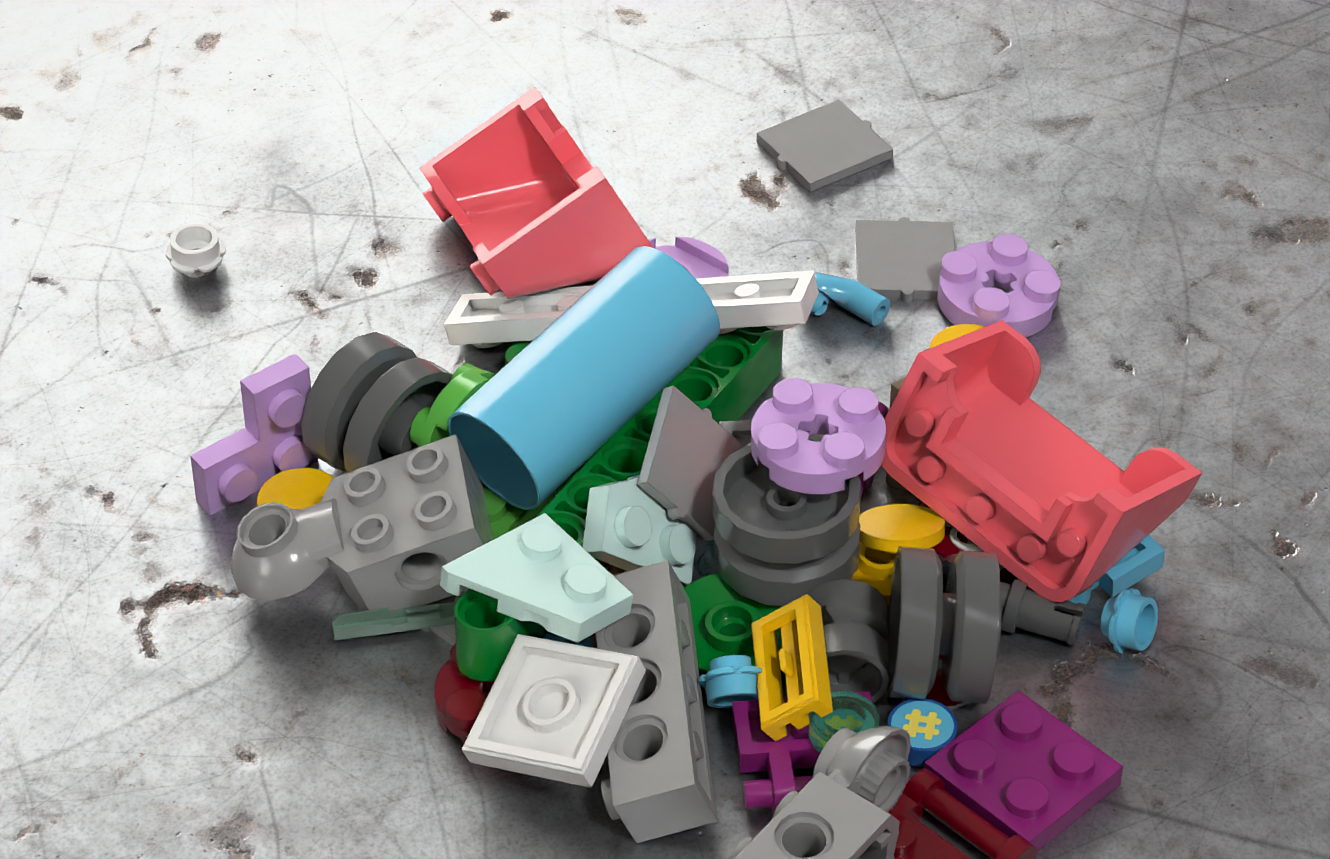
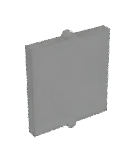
(824, 145)
(902, 256)
(683, 460)

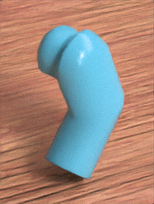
(850, 296)

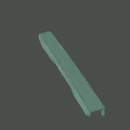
(385, 621)

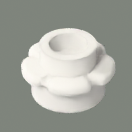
(195, 249)

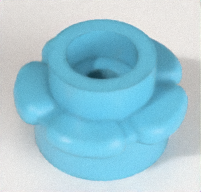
(1129, 620)
(730, 680)

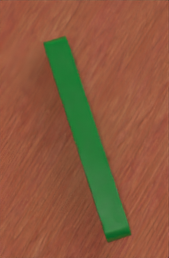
(722, 378)

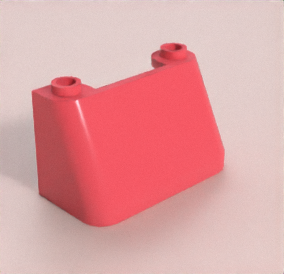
(530, 203)
(1014, 473)

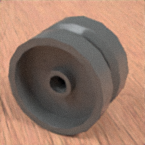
(368, 402)
(779, 540)
(951, 624)

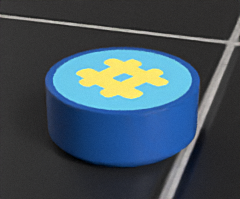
(928, 725)

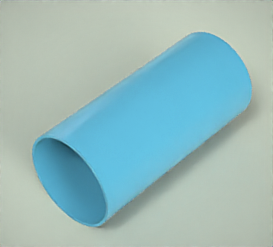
(585, 377)

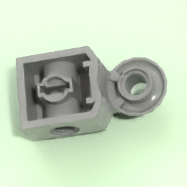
(376, 527)
(843, 805)

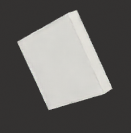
(554, 710)

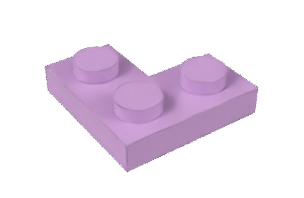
(267, 444)

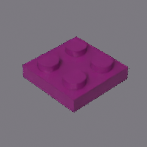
(1025, 771)

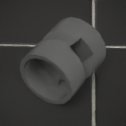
(855, 636)

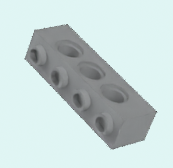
(661, 750)

